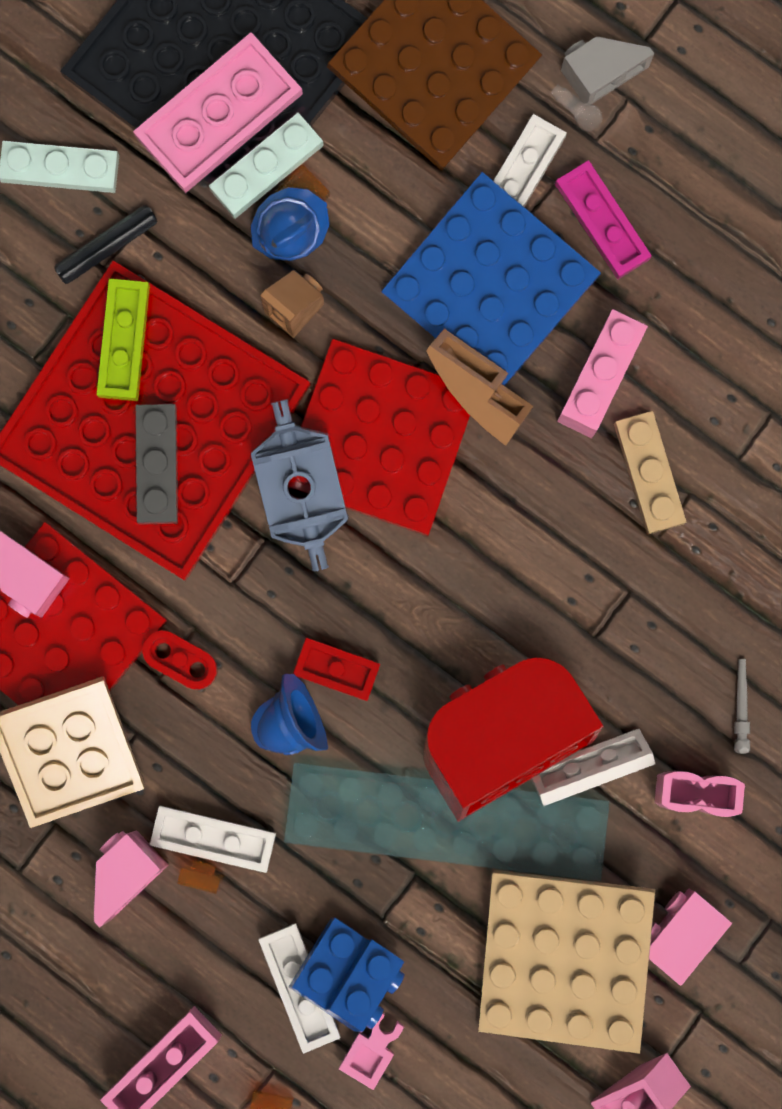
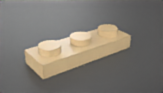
(650, 472)

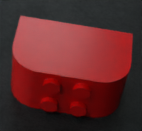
(506, 732)

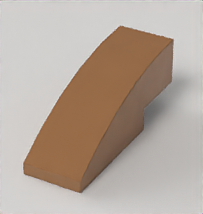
(478, 386)

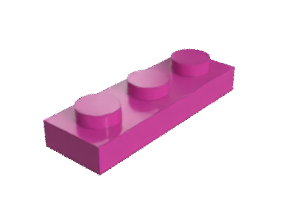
(603, 219)

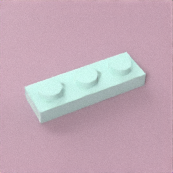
(266, 165)
(59, 166)

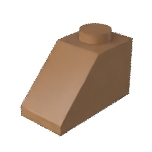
(292, 301)

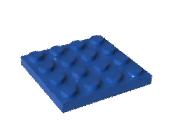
(492, 277)

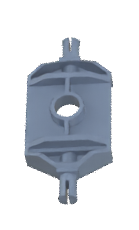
(308, 454)

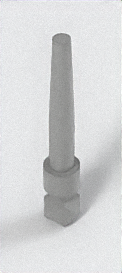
(742, 727)

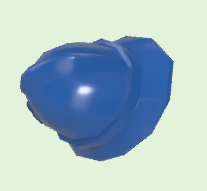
(290, 224)
(289, 720)

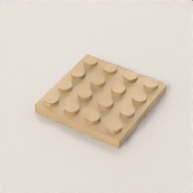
(566, 960)

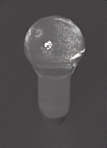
(586, 115)

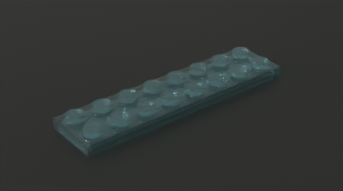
(413, 821)

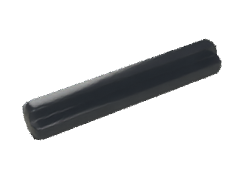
(105, 244)

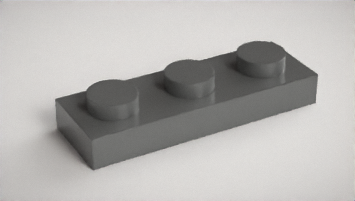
(156, 464)

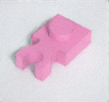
(369, 1056)

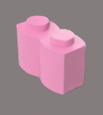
(708, 794)

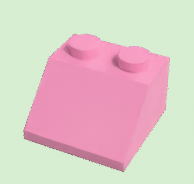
(123, 873)

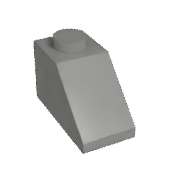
(603, 66)

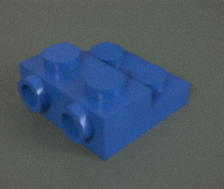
(348, 976)

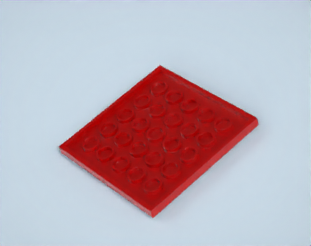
(85, 445)

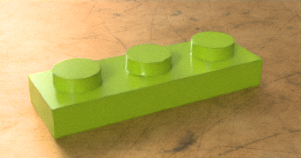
(123, 339)

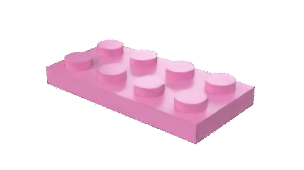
(218, 112)

